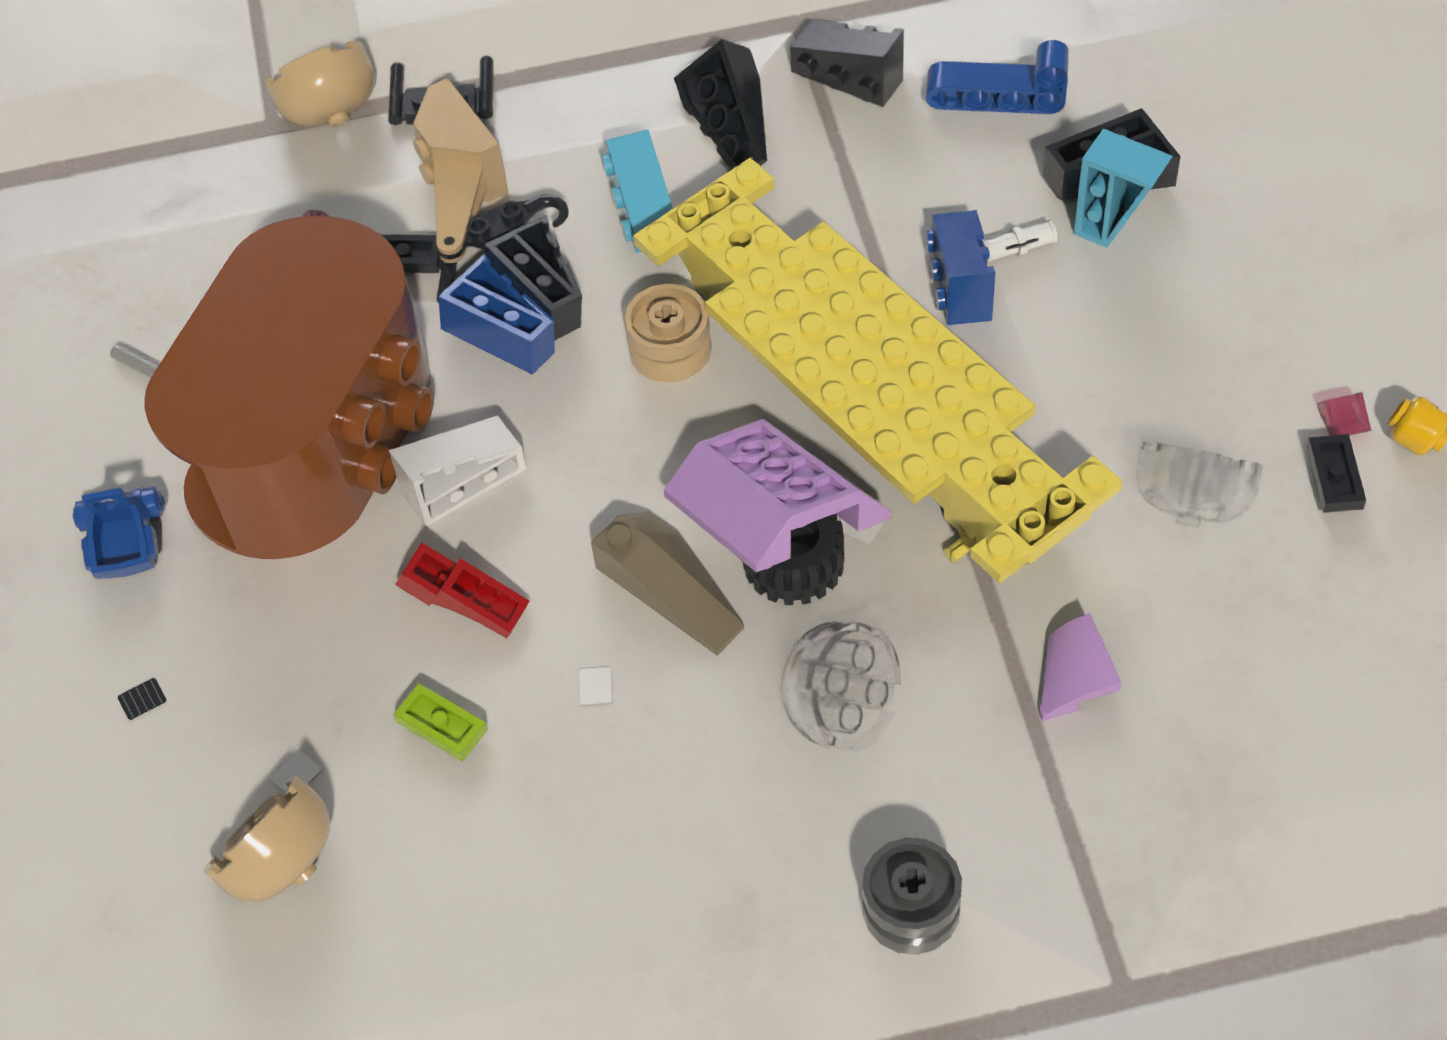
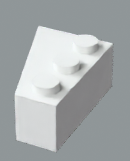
(456, 467)

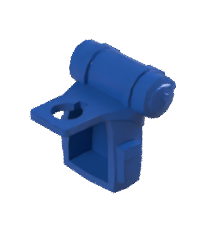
(119, 530)

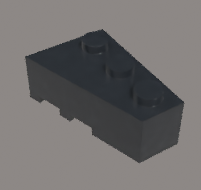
(850, 60)
(1065, 156)
(537, 268)

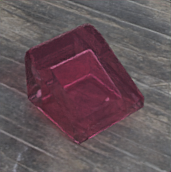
(1345, 415)

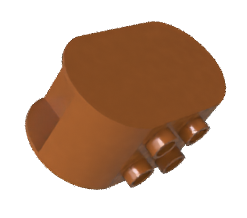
(293, 387)

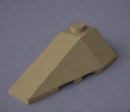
(666, 576)

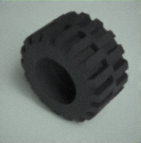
(806, 573)

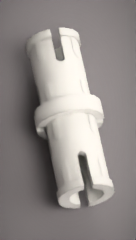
(1020, 240)

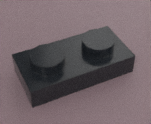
(1336, 473)

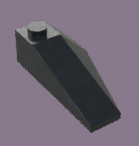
(726, 100)

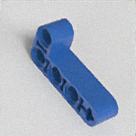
(1002, 86)

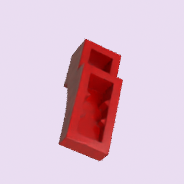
(462, 590)

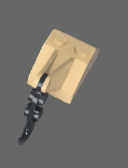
(465, 171)

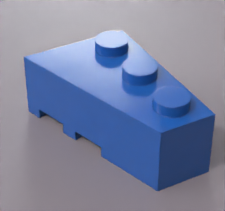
(961, 267)
(496, 318)

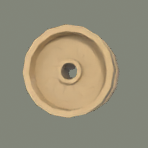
(668, 332)

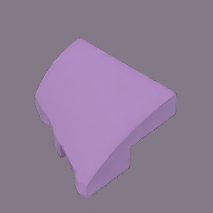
(1076, 668)

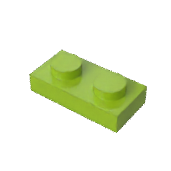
(440, 722)

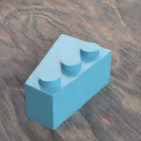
(636, 181)
(1113, 184)

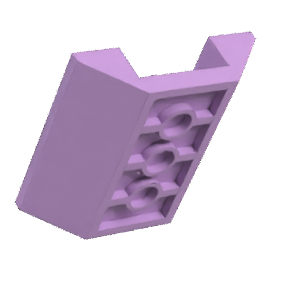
(760, 486)

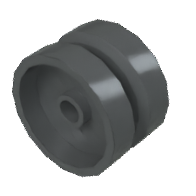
(911, 895)

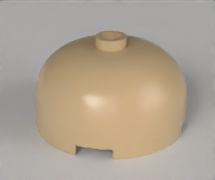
(323, 86)
(274, 845)

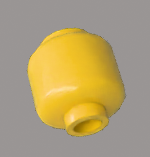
(1419, 425)

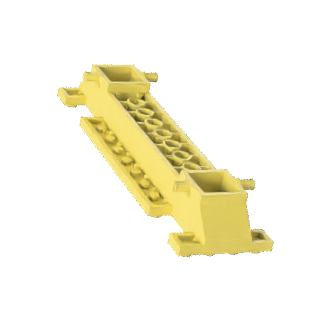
(878, 372)

